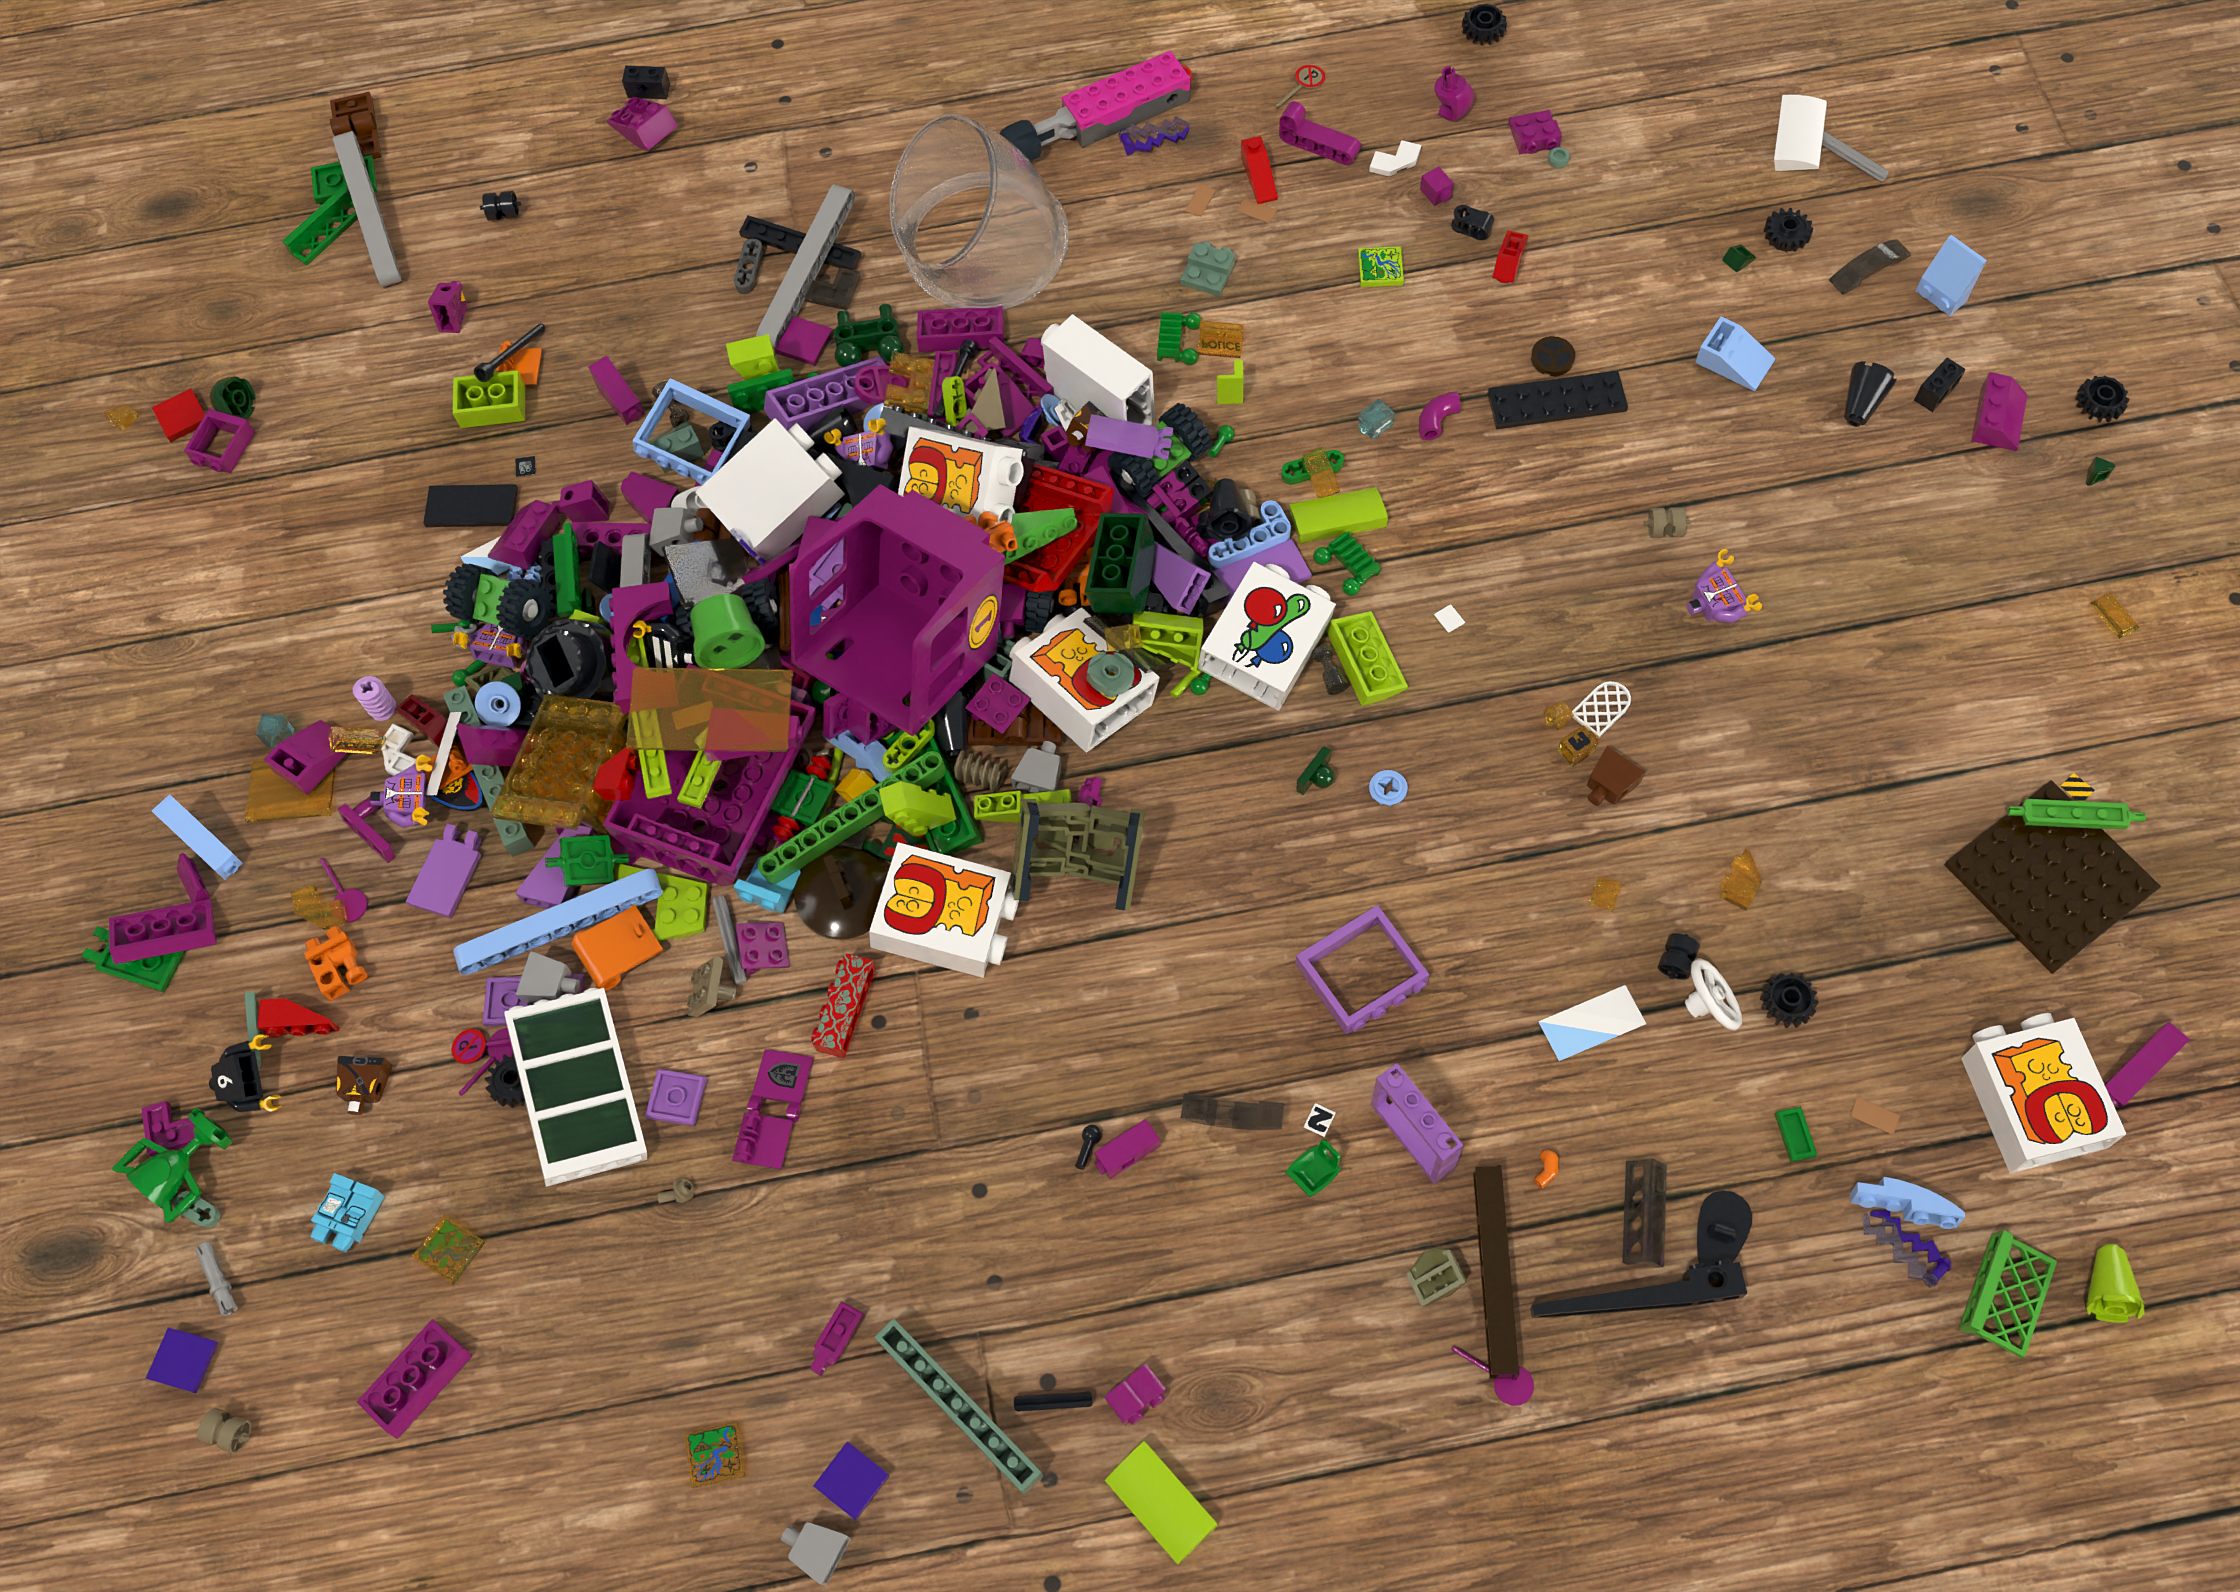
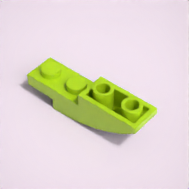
(1006, 805)

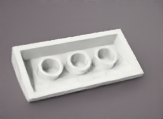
(1800, 133)

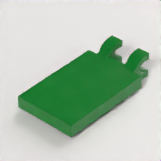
(148, 972)

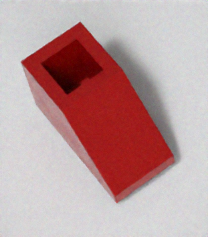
(618, 776)

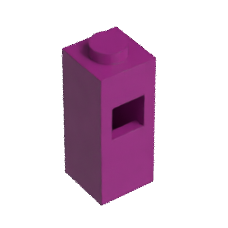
(1126, 1149)

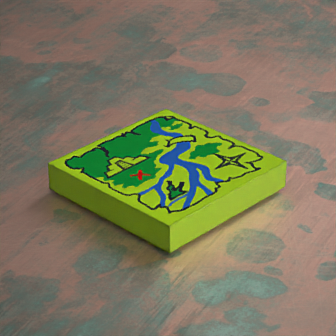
(1380, 266)

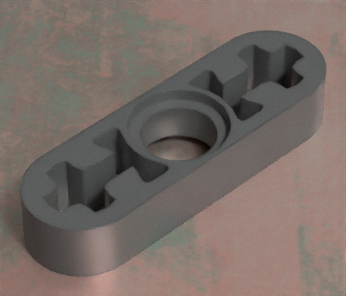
(750, 274)

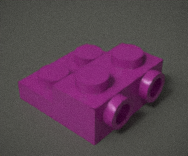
(1535, 132)

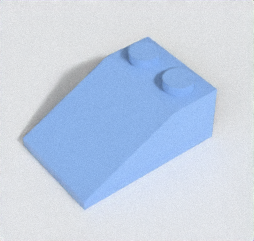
(1951, 276)

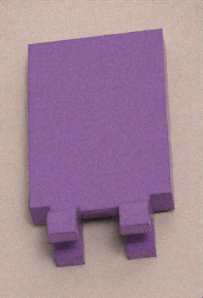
(1128, 437)
(824, 570)
(446, 873)

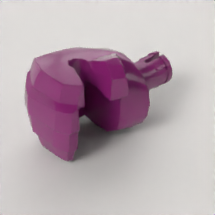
(1454, 94)

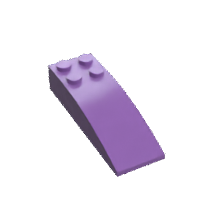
(815, 397)

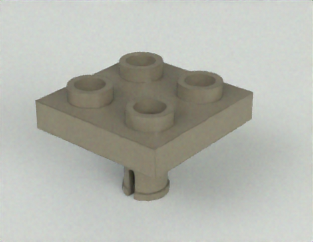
(708, 988)

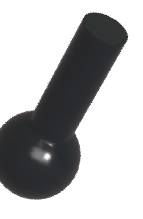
(1091, 1135)

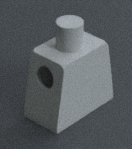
(672, 527)
(1038, 770)
(545, 980)
(816, 1550)

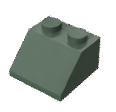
(680, 442)

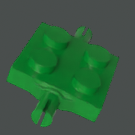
(586, 860)

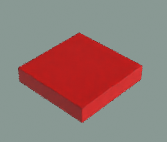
(179, 414)

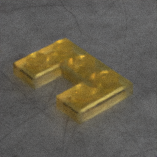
(917, 395)

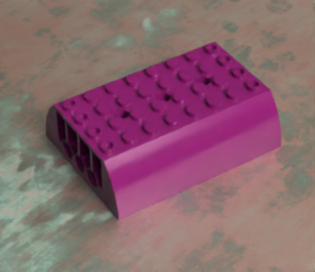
(665, 828)

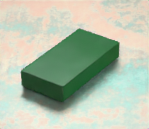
(1795, 1134)

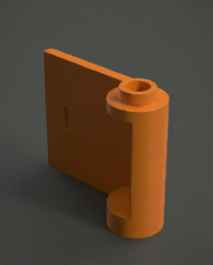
(615, 948)

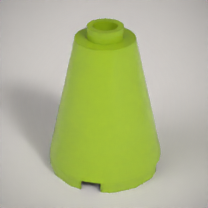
(2113, 1287)

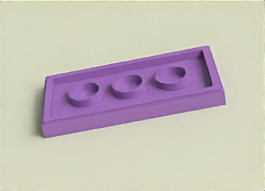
(1283, 555)
(502, 996)

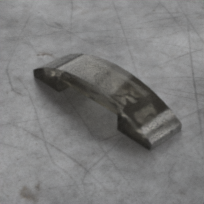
(1867, 263)
(1232, 1113)

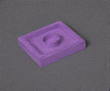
(676, 1097)

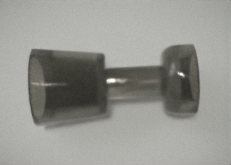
(677, 415)
(1332, 676)

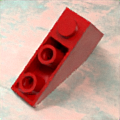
(286, 1017)

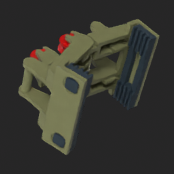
(1095, 827)

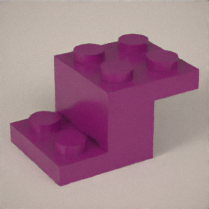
(845, 714)

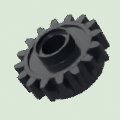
(1484, 24)
(1788, 230)
(2102, 398)
(1787, 1012)
(500, 1085)

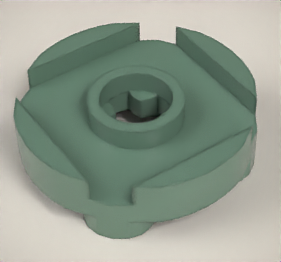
(1109, 684)

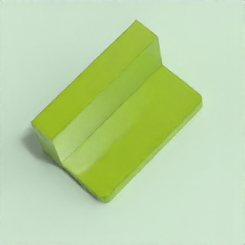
(1231, 386)

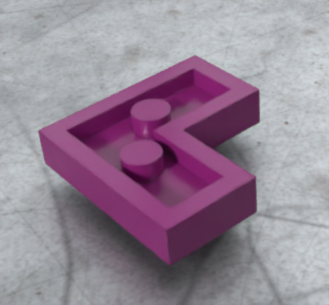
(162, 1130)

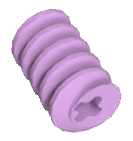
(374, 698)

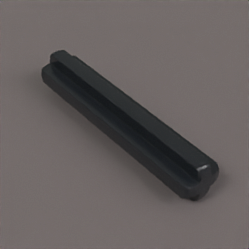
(1053, 1401)

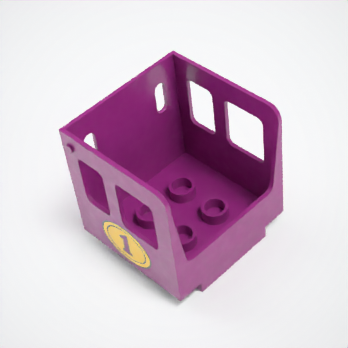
(914, 603)

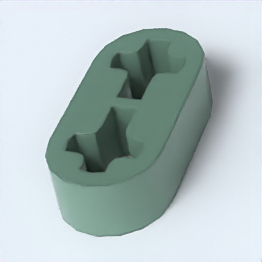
(194, 1214)

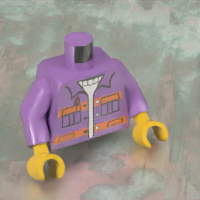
(866, 448)
(1720, 595)
(493, 645)
(405, 795)

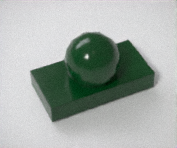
(1317, 772)

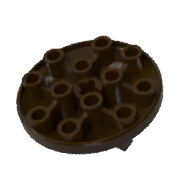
(840, 893)

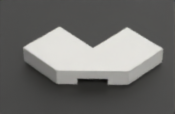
(1389, 164)
(1065, 412)
(396, 742)

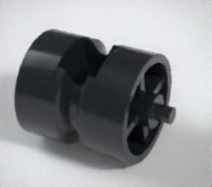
(501, 205)
(1680, 952)

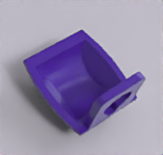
(1031, 427)

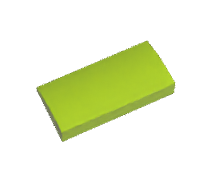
(1338, 514)
(1366, 658)
(1161, 1502)

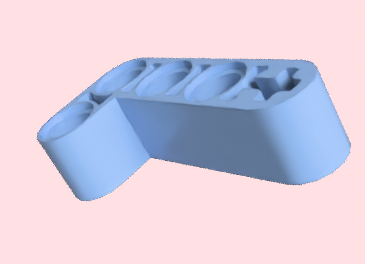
(1225, 552)

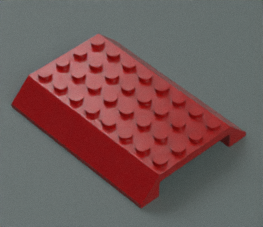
(1051, 563)

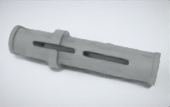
(218, 1285)

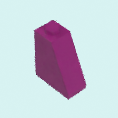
(616, 390)
(647, 494)

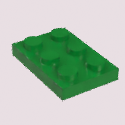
(330, 178)
(750, 394)

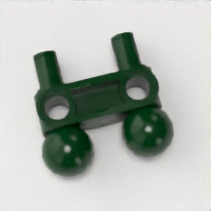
(867, 335)

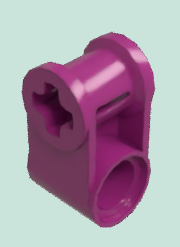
(1033, 353)

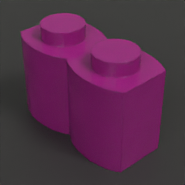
(1135, 1395)

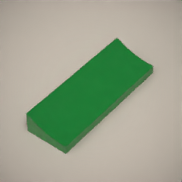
(955, 834)

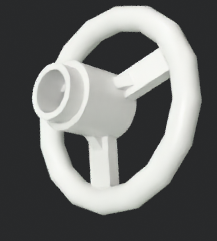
(1710, 997)

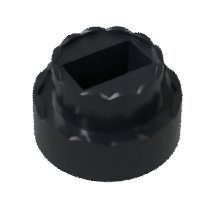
(572, 660)

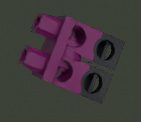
(1181, 493)

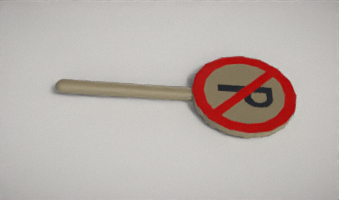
(1308, 77)

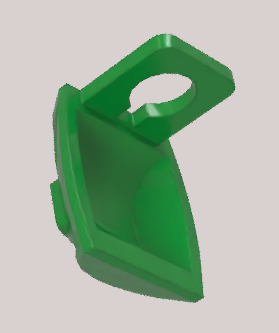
(1315, 1168)

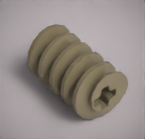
(979, 773)

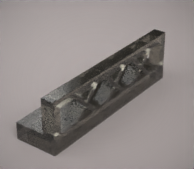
(1653, 1206)

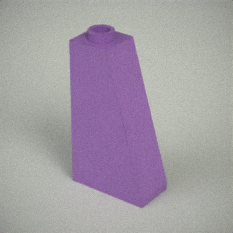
(1178, 579)
(545, 885)

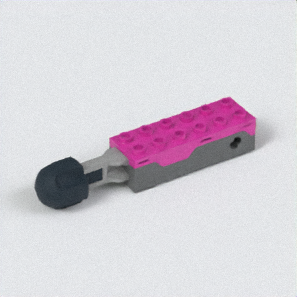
(1108, 105)

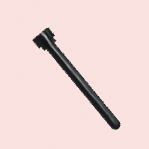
(967, 351)
(485, 371)

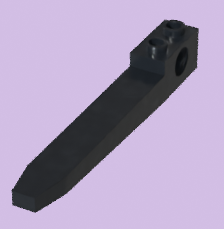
(1215, 594)
(1690, 1292)

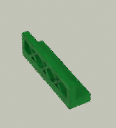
(320, 224)
(567, 572)

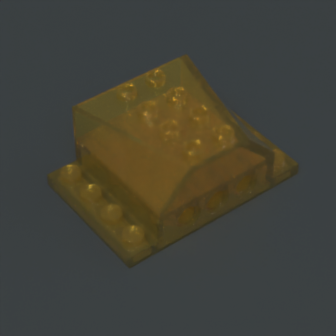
(559, 765)

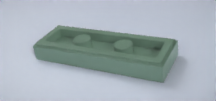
(252, 1021)

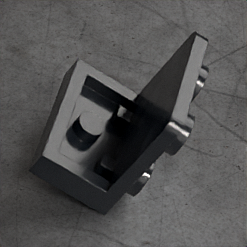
(605, 567)

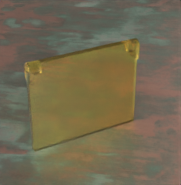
(276, 799)

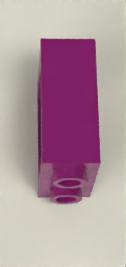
(206, 431)

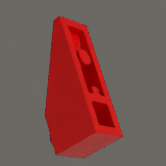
(1258, 169)
(1509, 256)

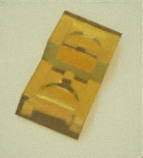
(1321, 473)

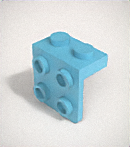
(767, 895)

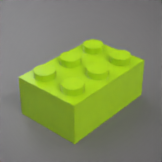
(489, 402)

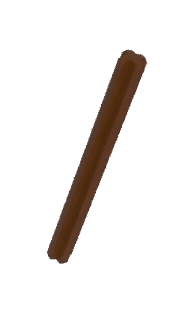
(784, 607)

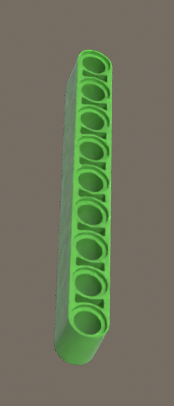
(840, 817)

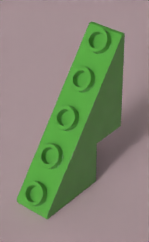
(1038, 529)

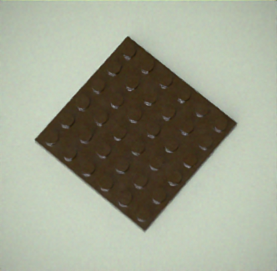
(2052, 882)

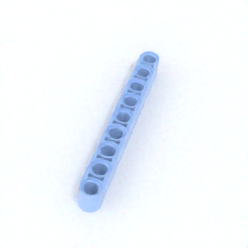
(557, 921)

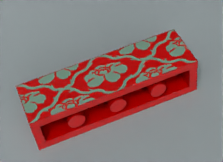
(843, 1005)

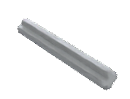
(1854, 157)
(729, 939)

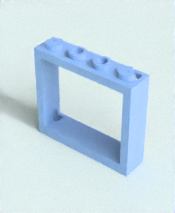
(700, 402)

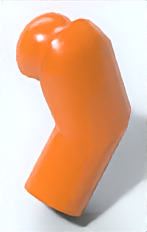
(1550, 1171)

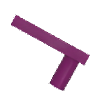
(355, 821)

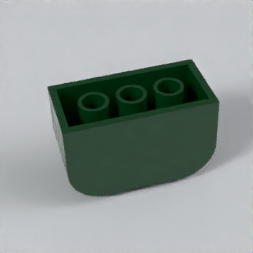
(1121, 564)

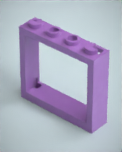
(1339, 938)
(1416, 1124)

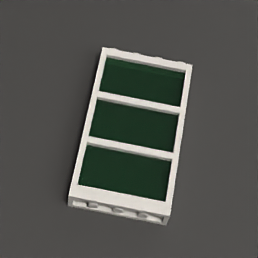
(575, 1086)

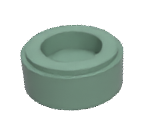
(1558, 157)

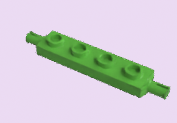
(2076, 814)

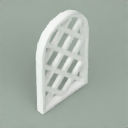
(1609, 723)

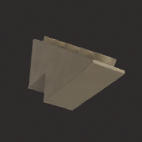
(987, 407)

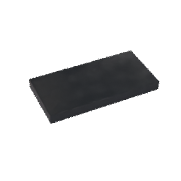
(470, 505)

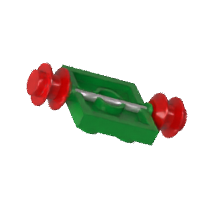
(802, 798)

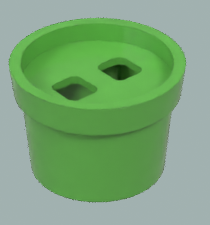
(724, 633)

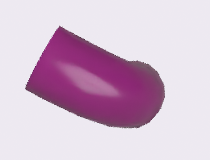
(1435, 411)

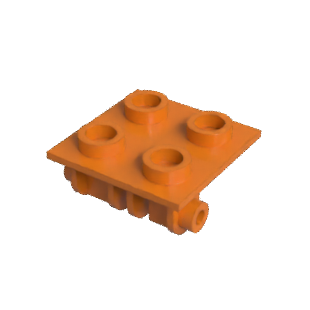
(525, 361)
(455, 766)

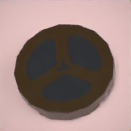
(1553, 356)

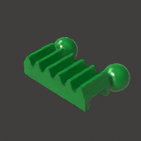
(1170, 337)
(1352, 558)

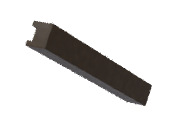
(1495, 1273)

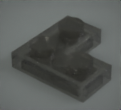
(836, 294)

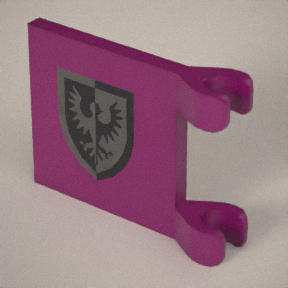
(782, 1079)

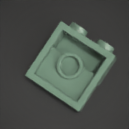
(1208, 268)

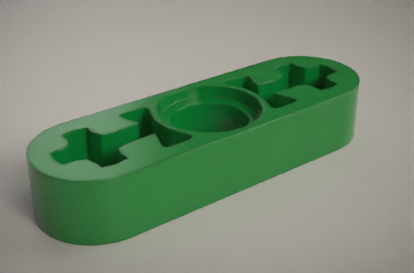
(1299, 477)

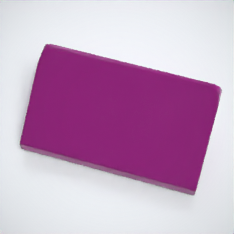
(191, 879)

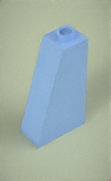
(197, 837)

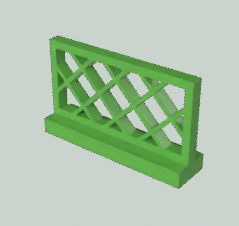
(1985, 1287)

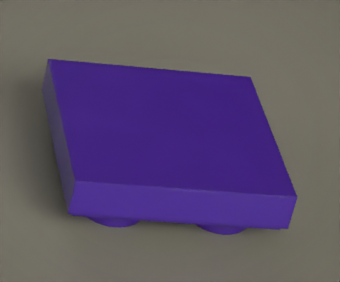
(182, 1360)
(851, 1480)

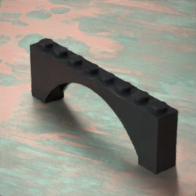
(898, 426)
(857, 479)

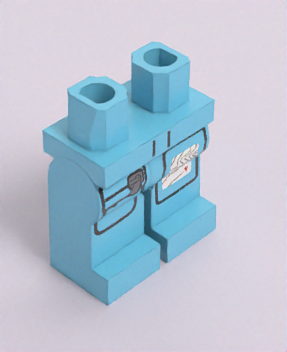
(345, 1212)

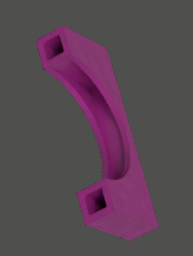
(629, 606)

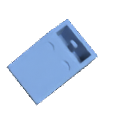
(1735, 354)

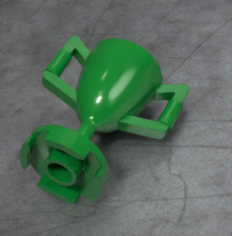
(166, 1172)

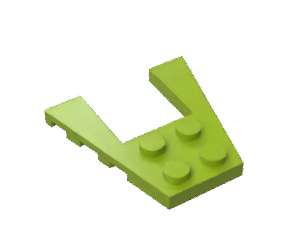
(679, 908)

